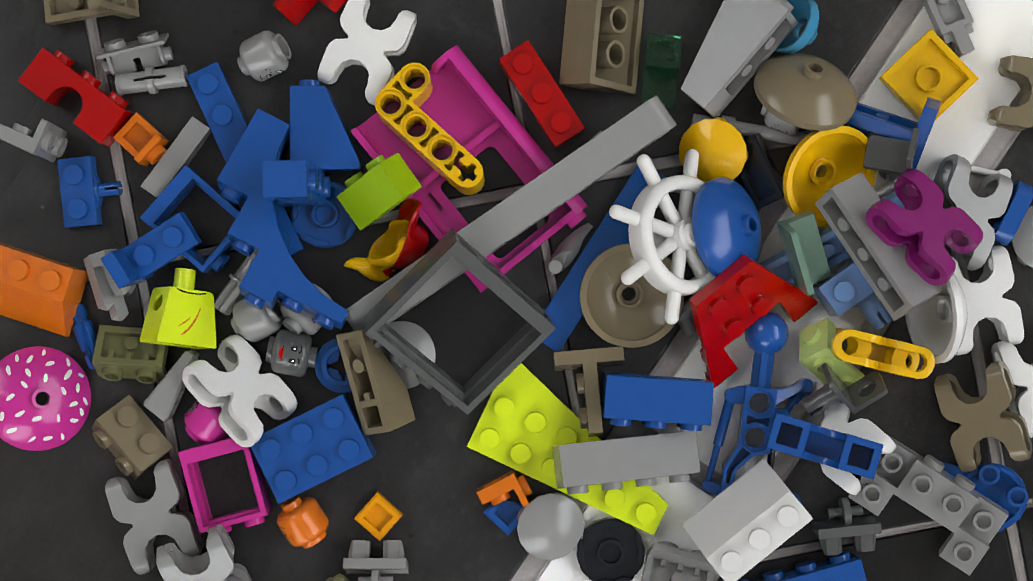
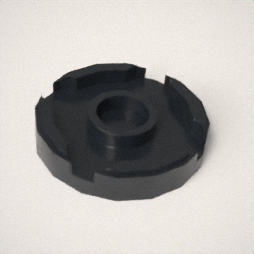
(610, 550)

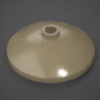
(805, 91)
(609, 315)

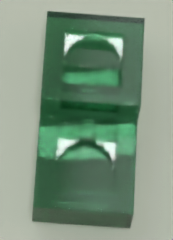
(661, 69)

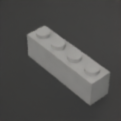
(881, 265)
(625, 460)

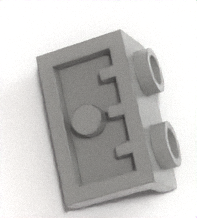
(46, 142)

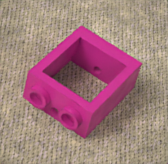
(189, 462)

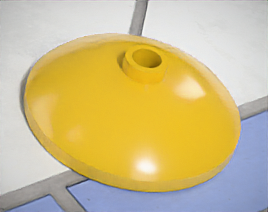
(840, 157)

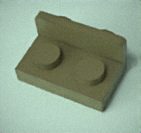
(122, 355)

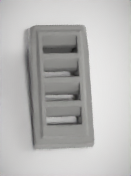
(168, 393)

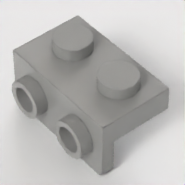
(669, 563)

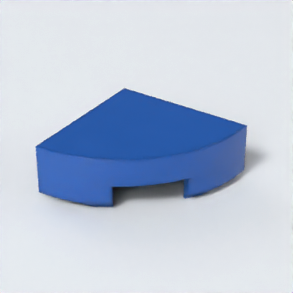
(504, 514)

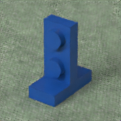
(894, 126)
(151, 251)

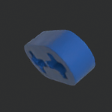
(1008, 223)

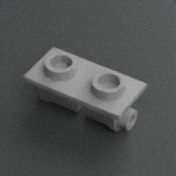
(122, 55)

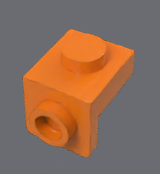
(142, 140)

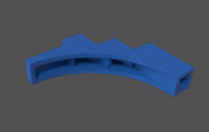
(256, 230)

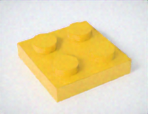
(928, 71)

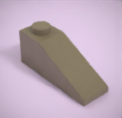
(375, 385)

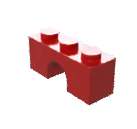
(53, 77)
(541, 95)

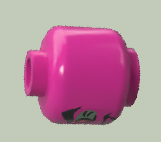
(203, 424)

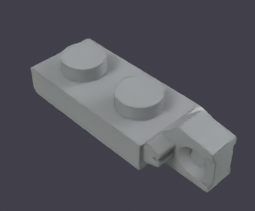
(952, 23)

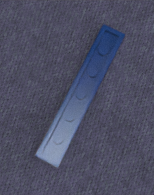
(565, 304)

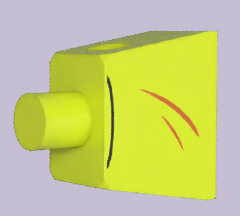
(180, 315)

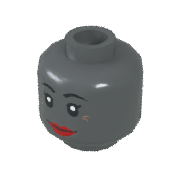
(291, 353)

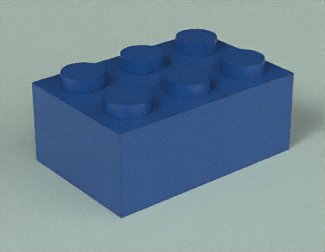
(657, 400)
(313, 448)

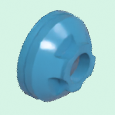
(803, 12)

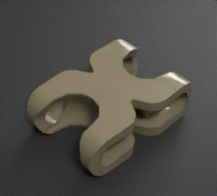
(1021, 116)
(983, 417)

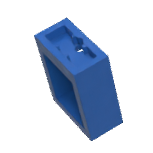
(172, 198)

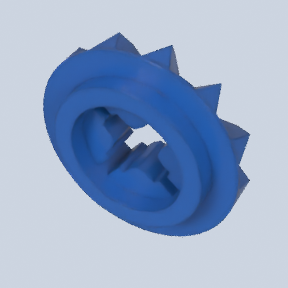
(331, 377)

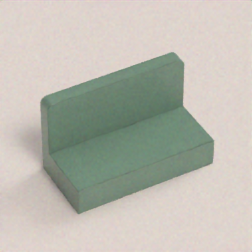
(804, 251)

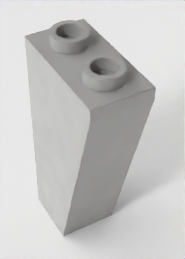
(734, 49)

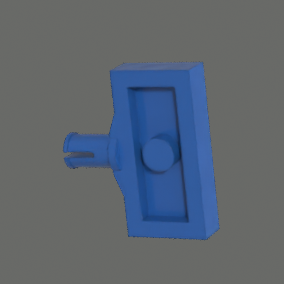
(83, 191)

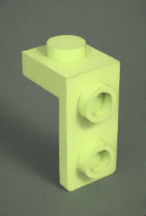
(816, 351)

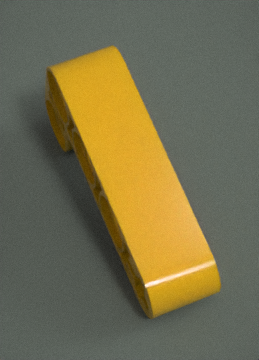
(434, 136)

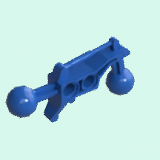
(765, 338)

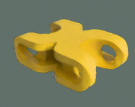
(882, 353)

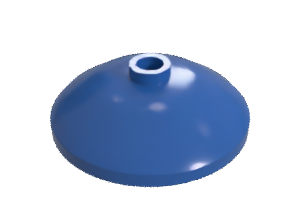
(725, 224)

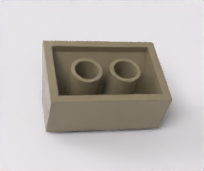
(602, 45)

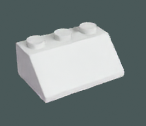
(746, 521)

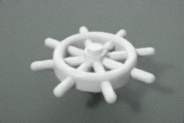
(655, 239)

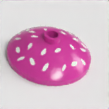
(68, 403)

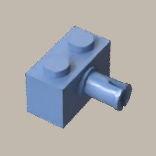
(850, 289)

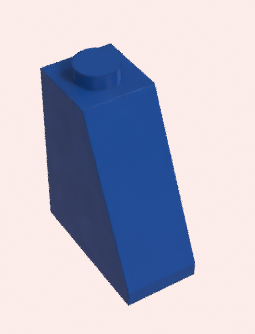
(319, 131)

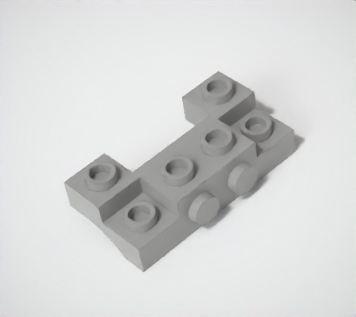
(941, 497)

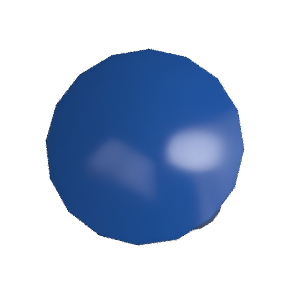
(1002, 487)

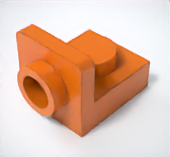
(498, 489)

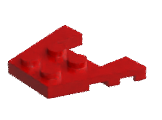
(733, 304)

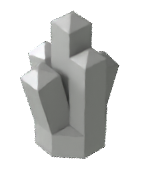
(104, 288)

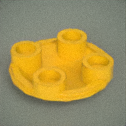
(719, 149)

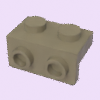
(130, 437)

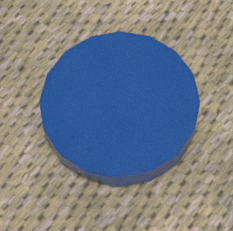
(324, 225)

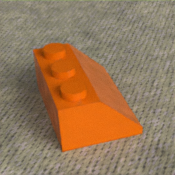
(39, 289)

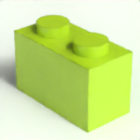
(379, 190)

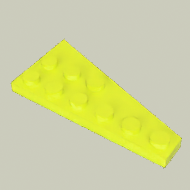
(524, 425)

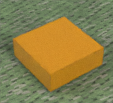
(378, 516)

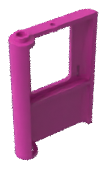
(477, 120)

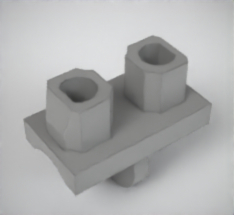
(361, 563)

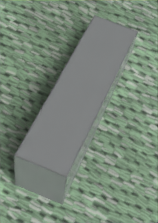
(177, 156)

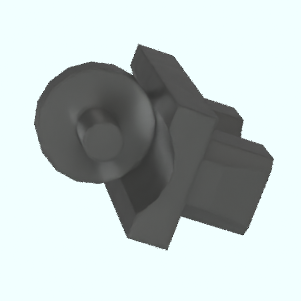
(846, 522)

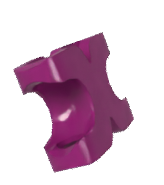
(924, 227)

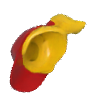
(397, 247)

